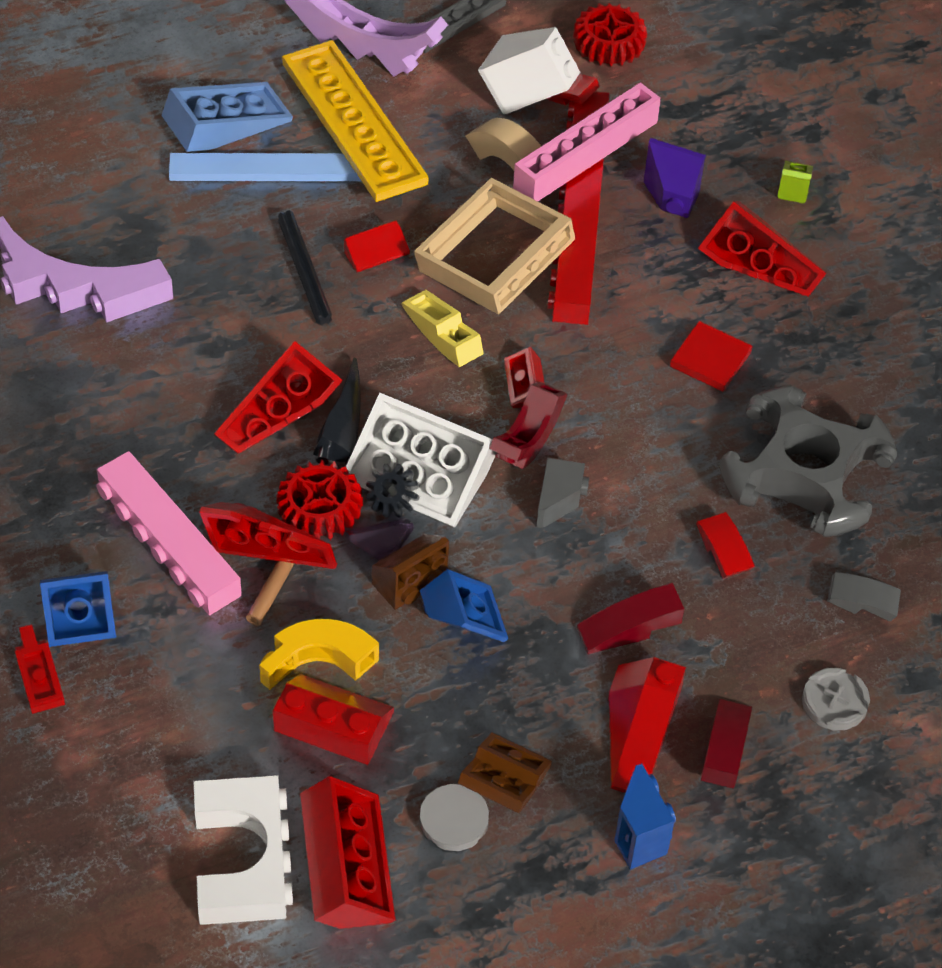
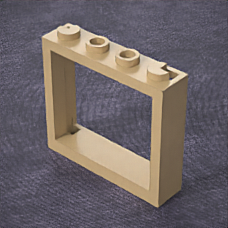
(517, 276)

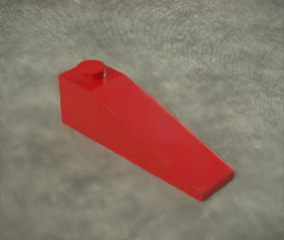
(756, 249)

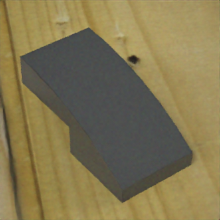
(860, 592)

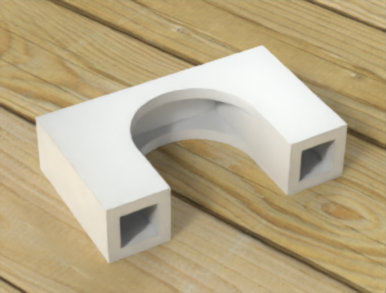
(260, 890)

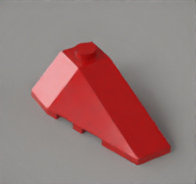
(282, 396)
(254, 534)
(640, 714)

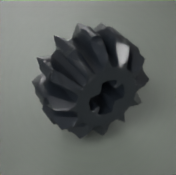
(403, 484)

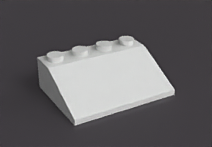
(441, 454)

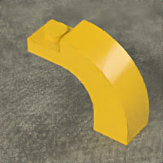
(319, 641)

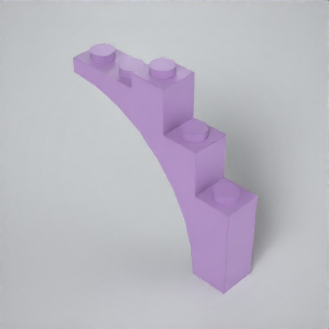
(363, 34)
(70, 285)

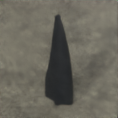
(341, 428)

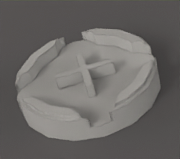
(835, 699)
(454, 817)

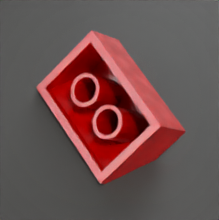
(331, 718)

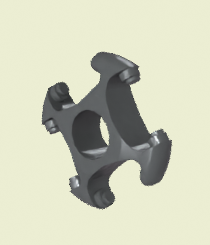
(804, 432)

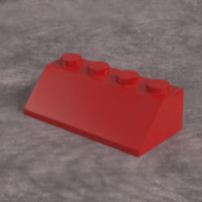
(346, 855)

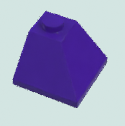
(673, 176)

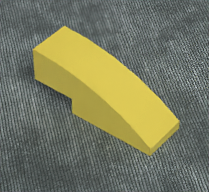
(444, 327)

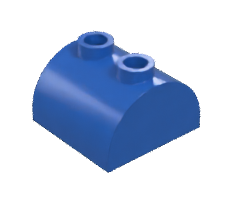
(78, 608)

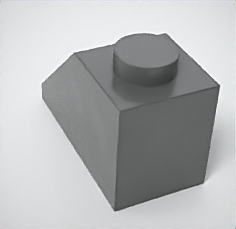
(561, 490)

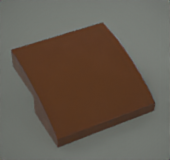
(505, 772)

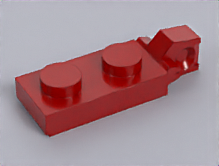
(38, 672)

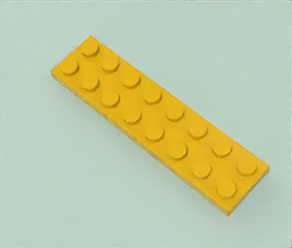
(355, 121)

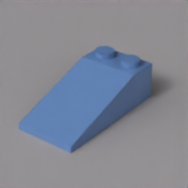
(222, 113)

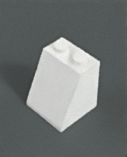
(528, 68)

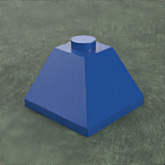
(464, 605)

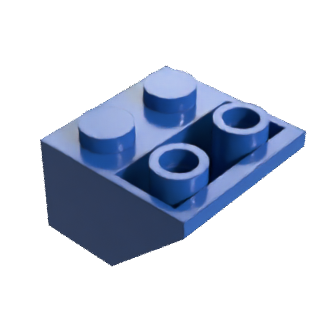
(643, 821)

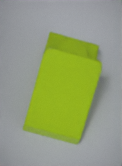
(795, 182)

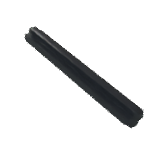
(305, 268)

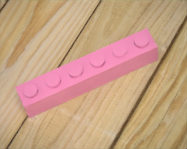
(586, 142)
(168, 533)

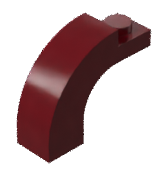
(532, 426)

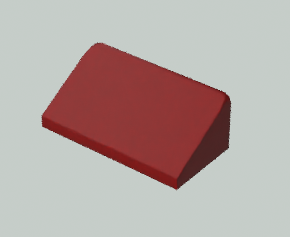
(375, 246)
(522, 371)

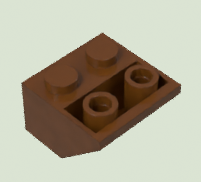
(410, 569)

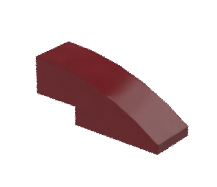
(632, 619)
(726, 743)

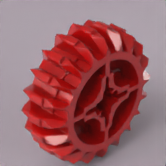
(610, 34)
(318, 489)

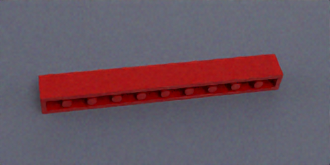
(582, 201)

